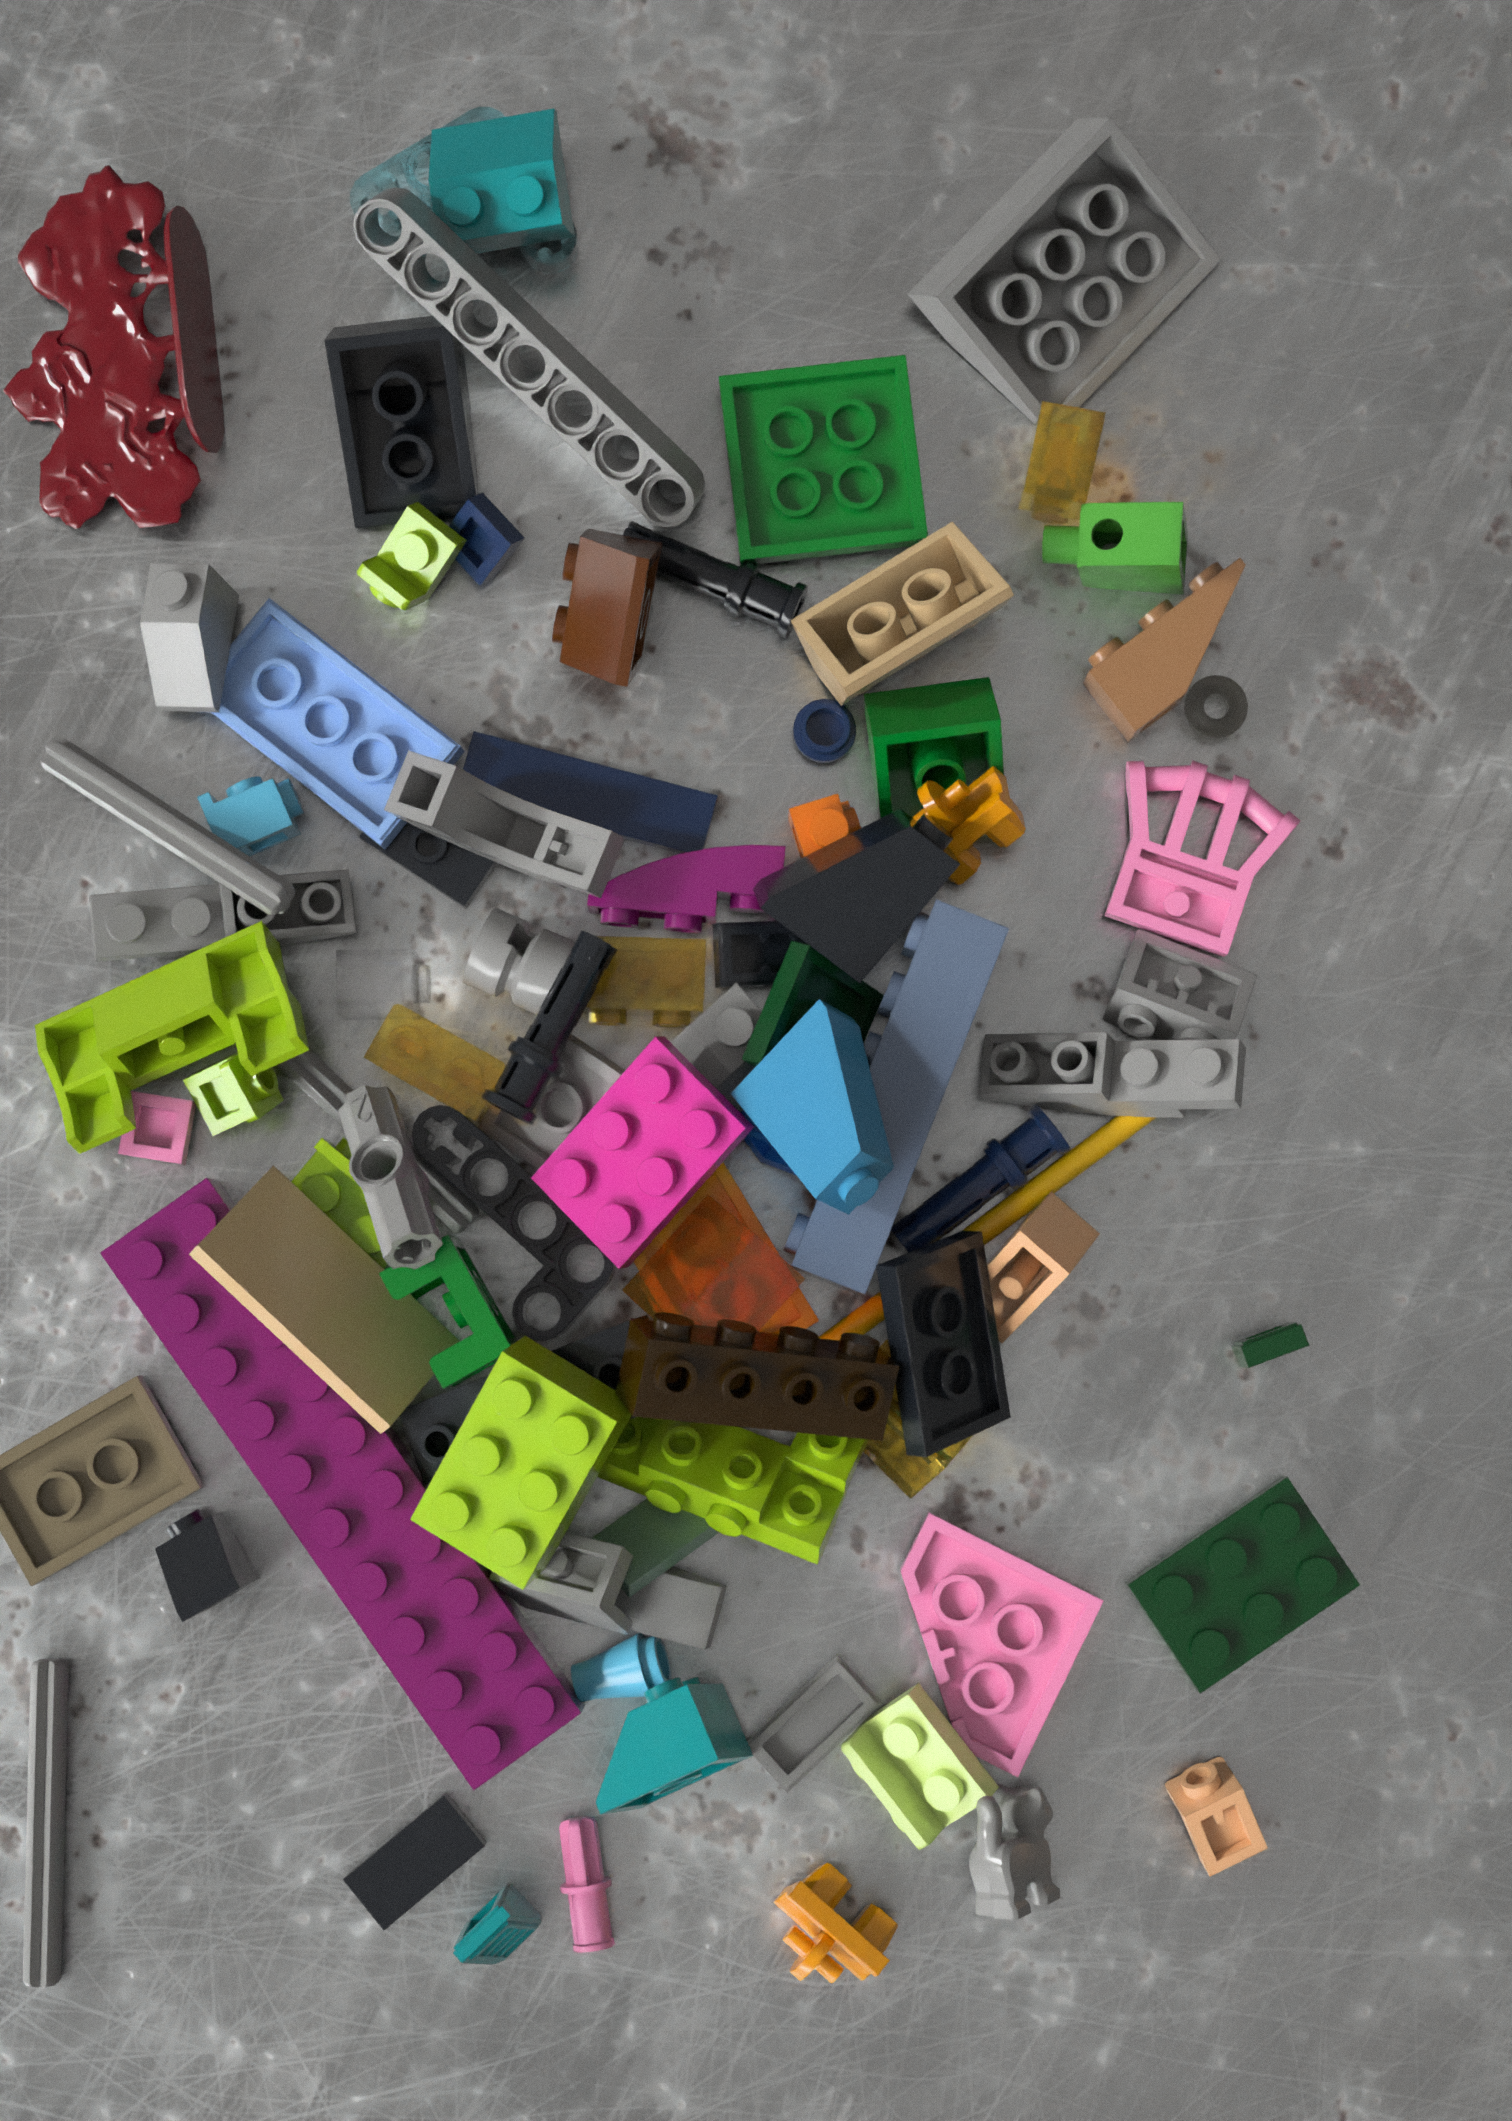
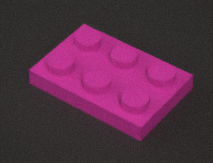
(642, 1152)

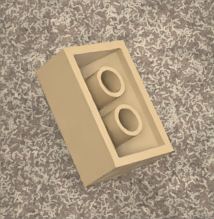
(899, 612)

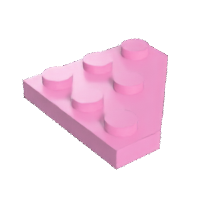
(994, 1637)

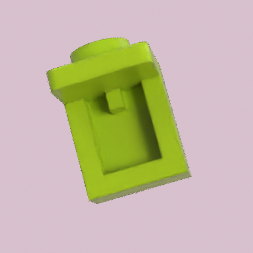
(231, 1095)

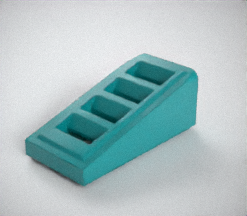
(497, 1928)

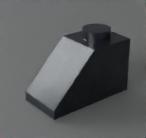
(203, 1563)

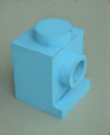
(254, 814)

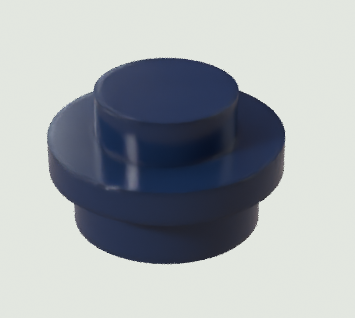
(824, 730)

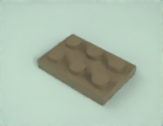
(91, 1480)

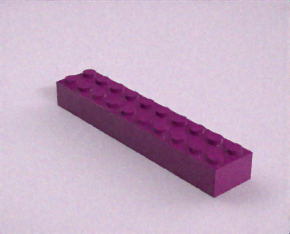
(350, 1502)

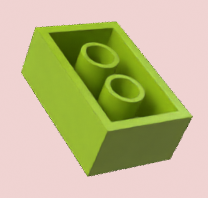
(522, 1462)

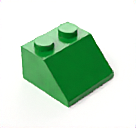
(930, 735)

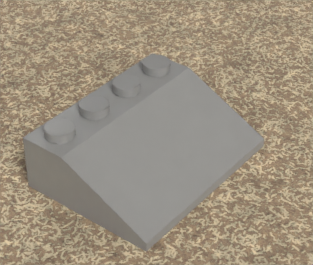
(1066, 270)

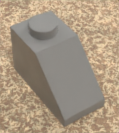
(187, 635)

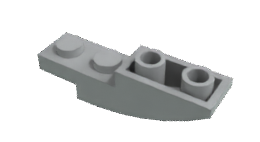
(189, 918)
(1112, 1077)

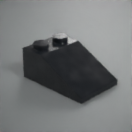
(402, 418)

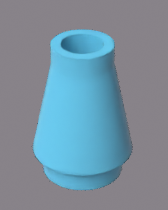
(622, 1670)

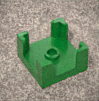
(468, 1304)

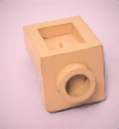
(1216, 1815)

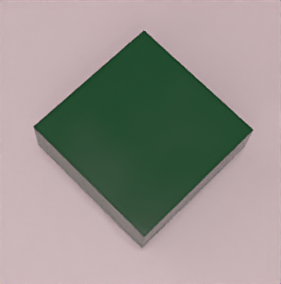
(1269, 1344)

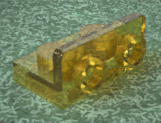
(651, 979)
(435, 1061)

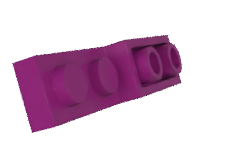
(688, 887)

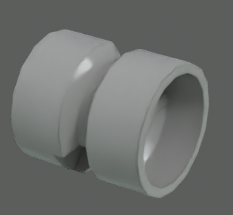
(516, 960)

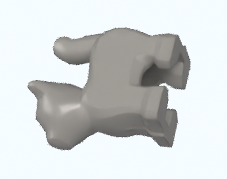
(1014, 1862)

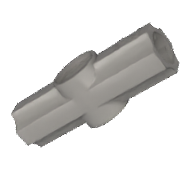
(390, 1177)

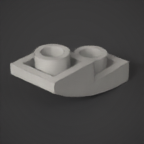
(676, 1608)

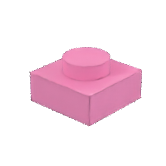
(161, 1128)

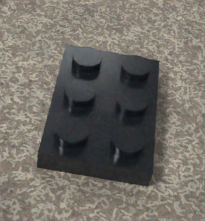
(944, 1342)

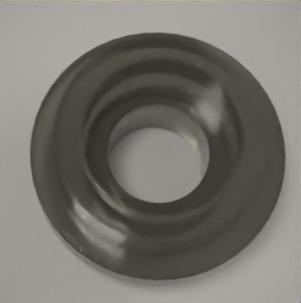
(1226, 691)

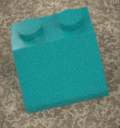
(501, 181)
(672, 1743)

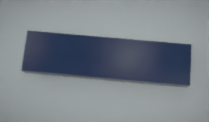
(601, 795)

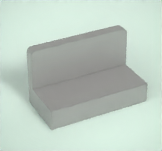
(578, 1584)

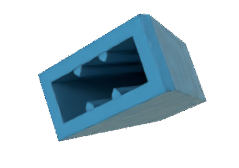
(821, 1108)

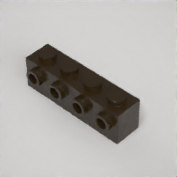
(756, 1377)

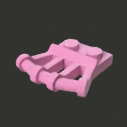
(1178, 892)

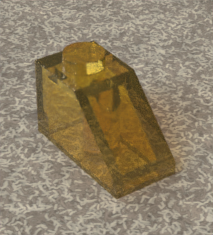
(1060, 462)

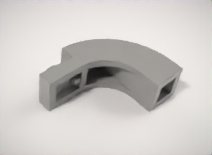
(502, 826)

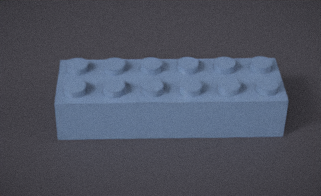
(910, 1072)

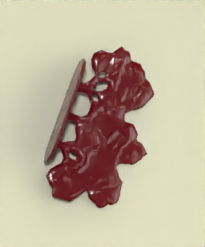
(106, 367)

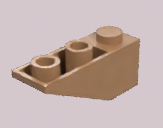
(1154, 669)

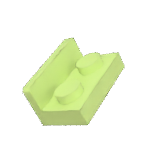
(917, 1766)

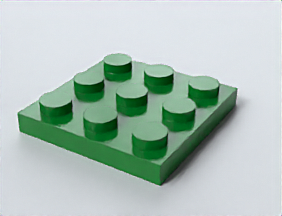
(823, 460)

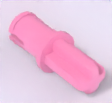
(585, 1884)

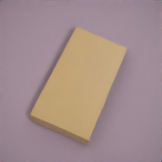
(324, 1298)

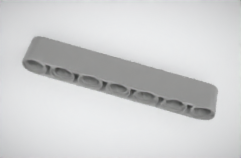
(499, 351)

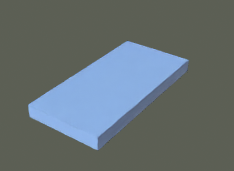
(324, 719)

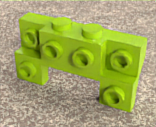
(165, 1022)
(739, 1479)

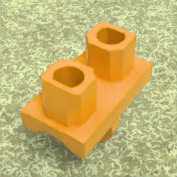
(971, 813)
(854, 1945)

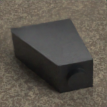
(861, 889)

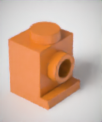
(821, 823)

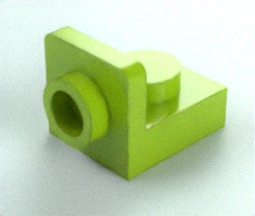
(412, 559)

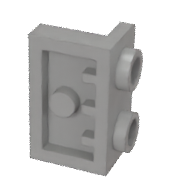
(1178, 993)

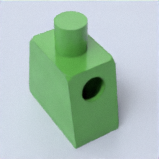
(1148, 552)

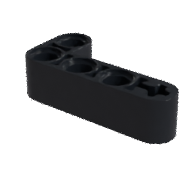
(507, 1212)

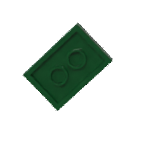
(1242, 1584)

